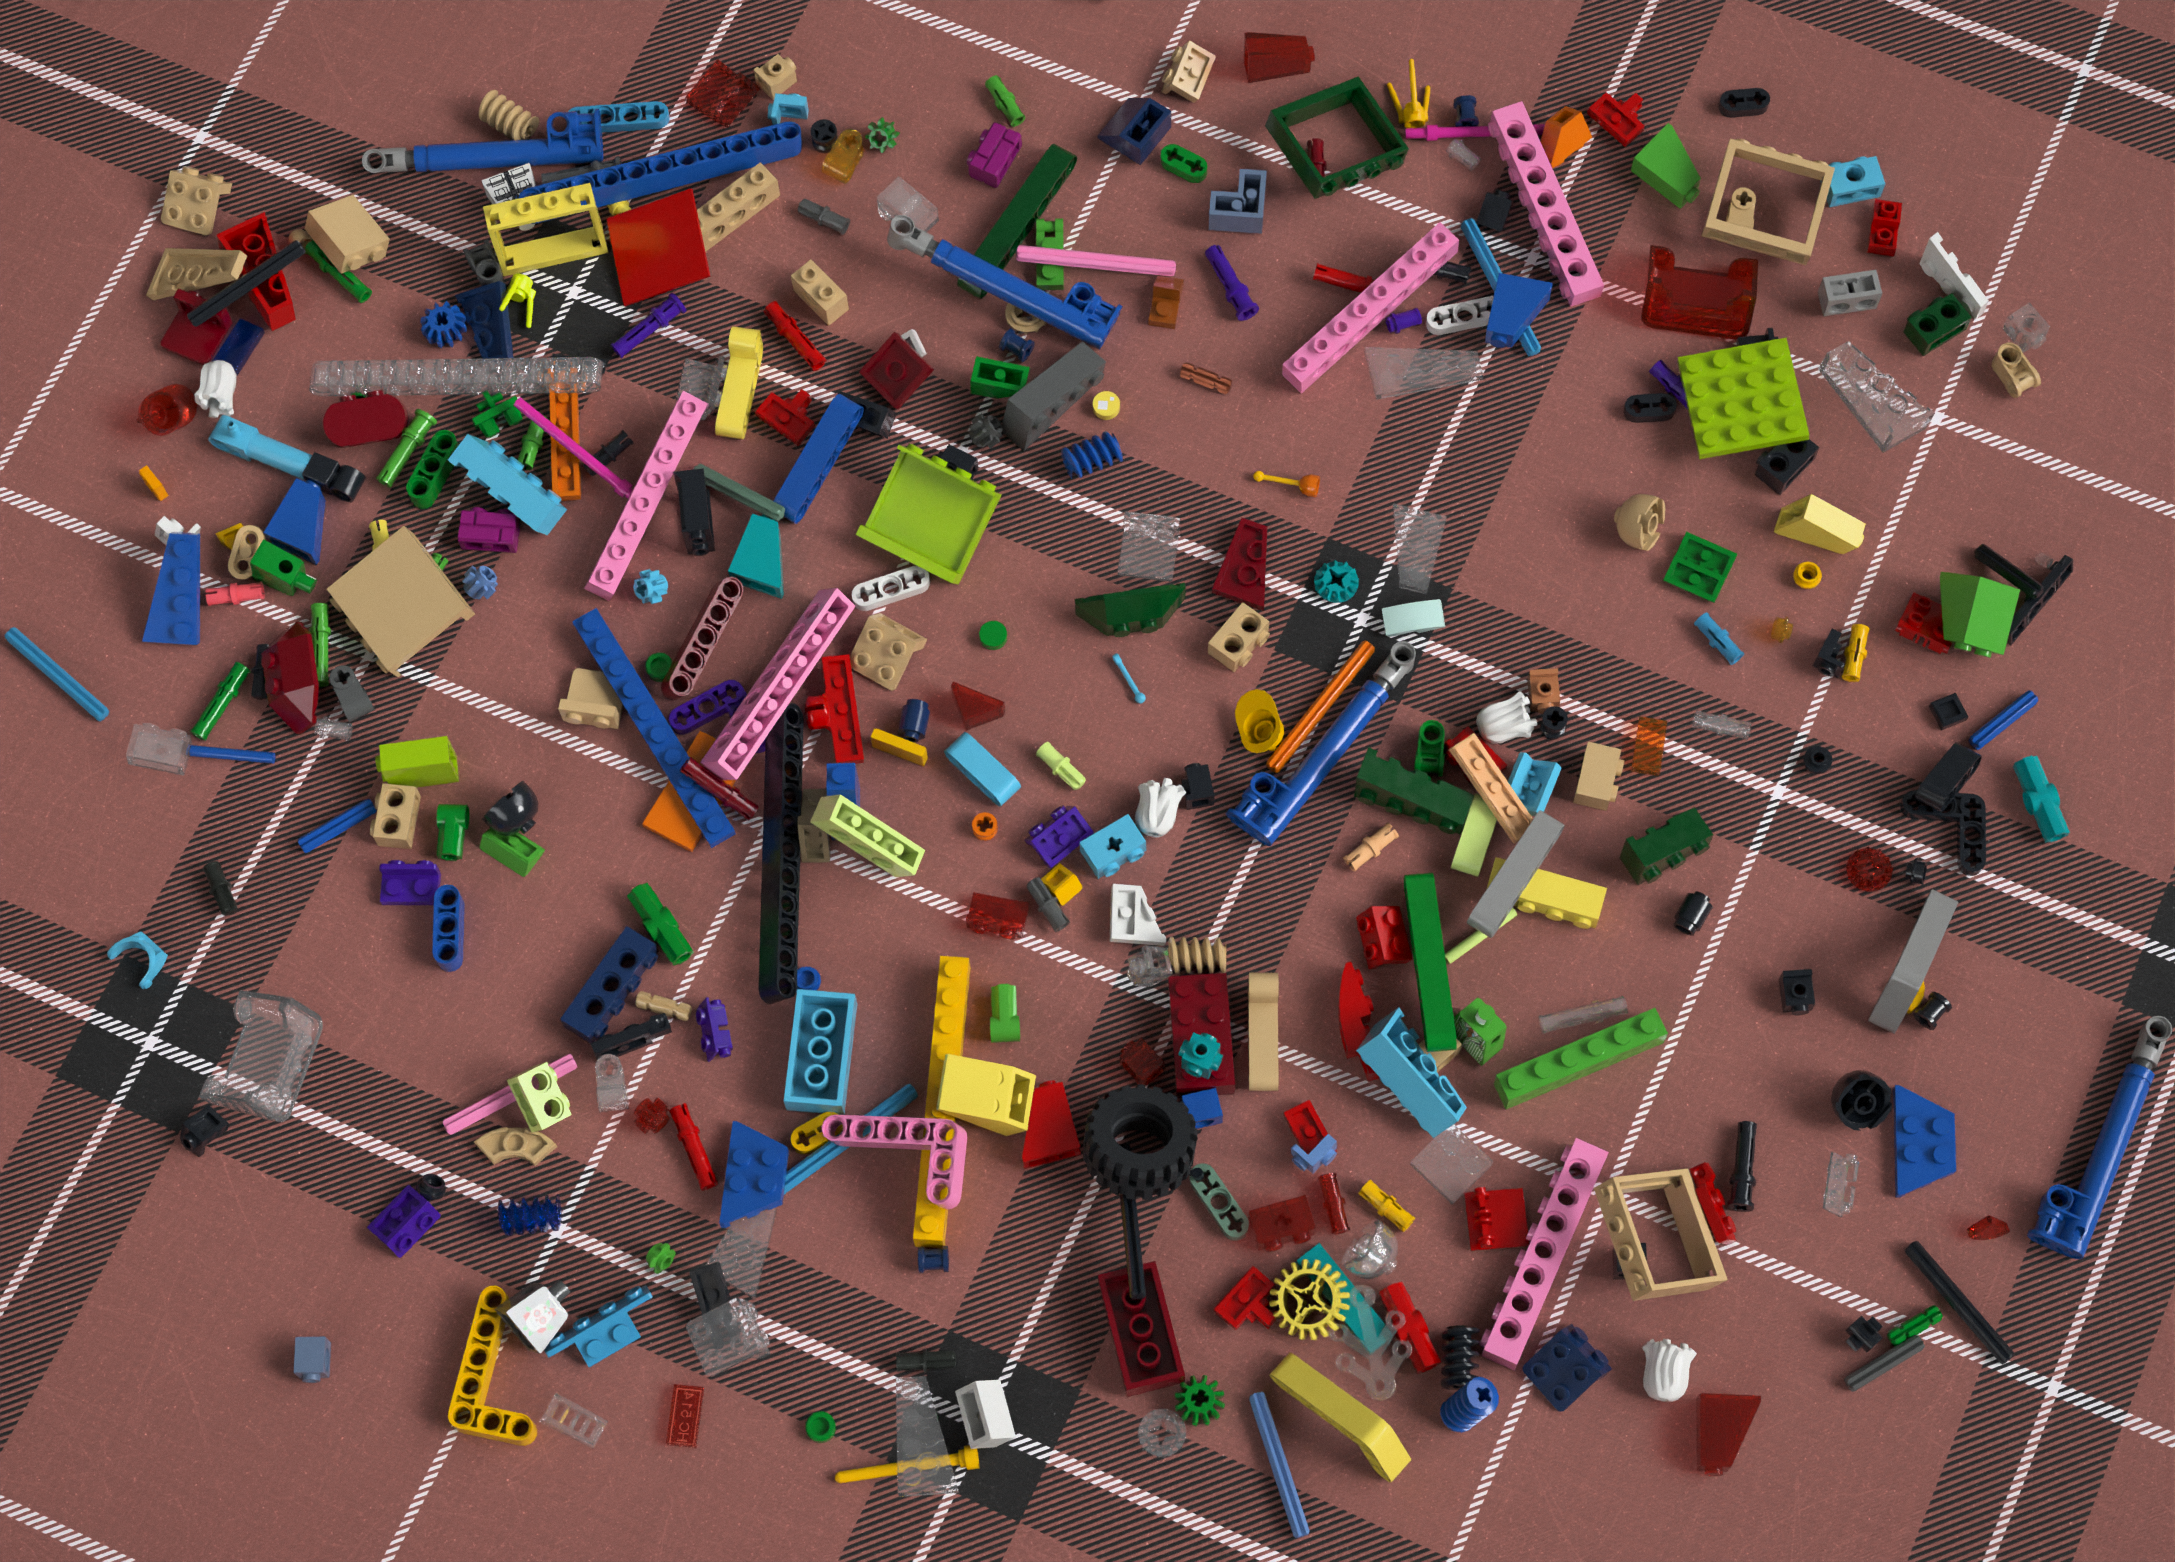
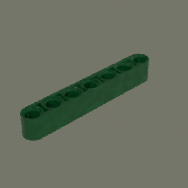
(1023, 211)

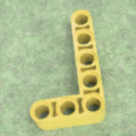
(1345, 1414)

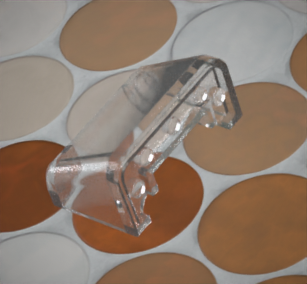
(268, 1058)

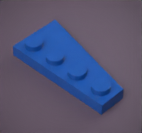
(176, 599)

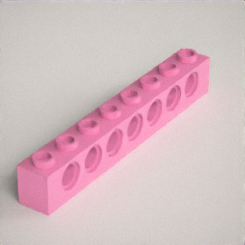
(1516, 120)
(1370, 307)
(645, 496)
(778, 684)
(1509, 1350)

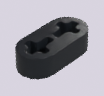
(1744, 102)
(1650, 408)

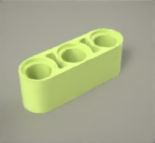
(1474, 838)

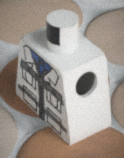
(509, 185)

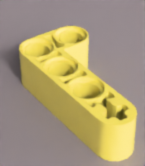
(740, 382)

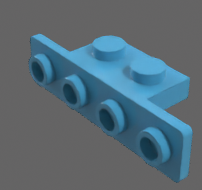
(604, 1331)

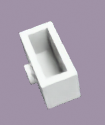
(985, 1414)

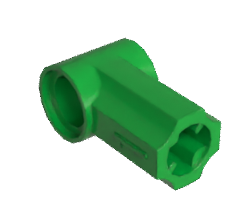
(452, 823)

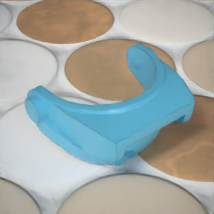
(156, 955)

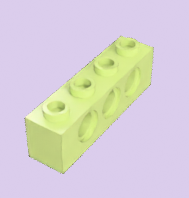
(867, 836)

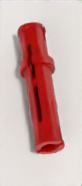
(1342, 278)
(787, 327)
(695, 1151)

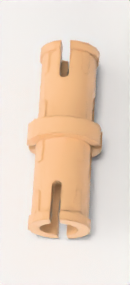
(1371, 847)

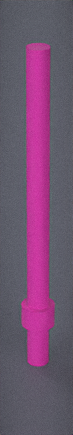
(1433, 132)
(622, 487)

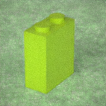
(418, 762)

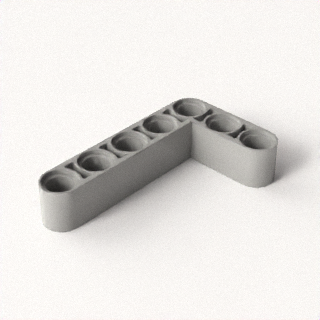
(1913, 961)

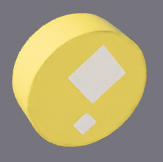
(1106, 405)

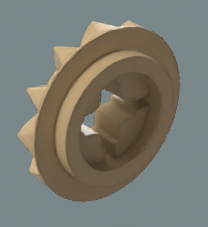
(1022, 324)

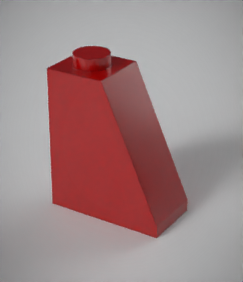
(1050, 1127)

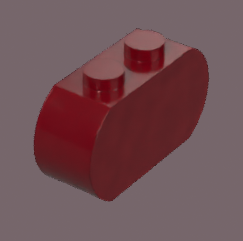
(365, 419)

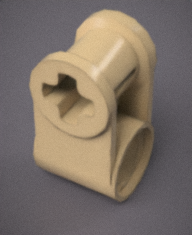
(1741, 214)
(2015, 375)

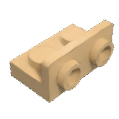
(1188, 71)

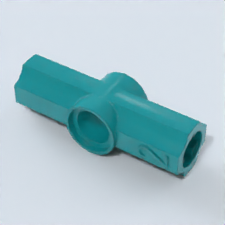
(2041, 799)

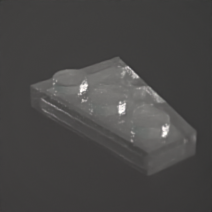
(744, 1251)

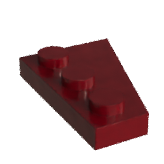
(1244, 566)

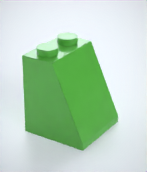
(1977, 612)

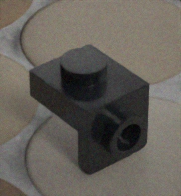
(1495, 210)

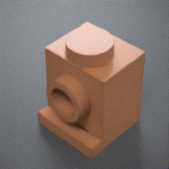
(1543, 680)

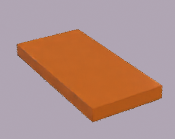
(669, 815)

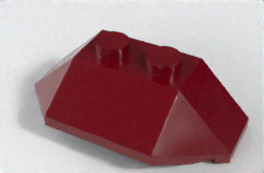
(292, 677)

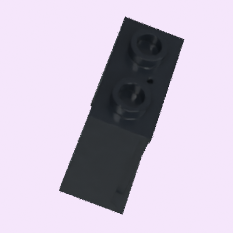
(695, 511)

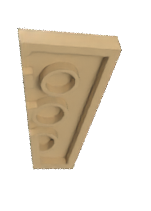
(194, 270)

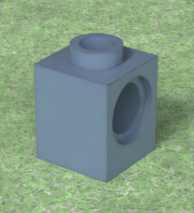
(312, 1358)

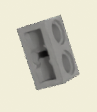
(1849, 293)

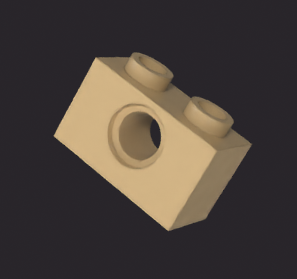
(819, 292)

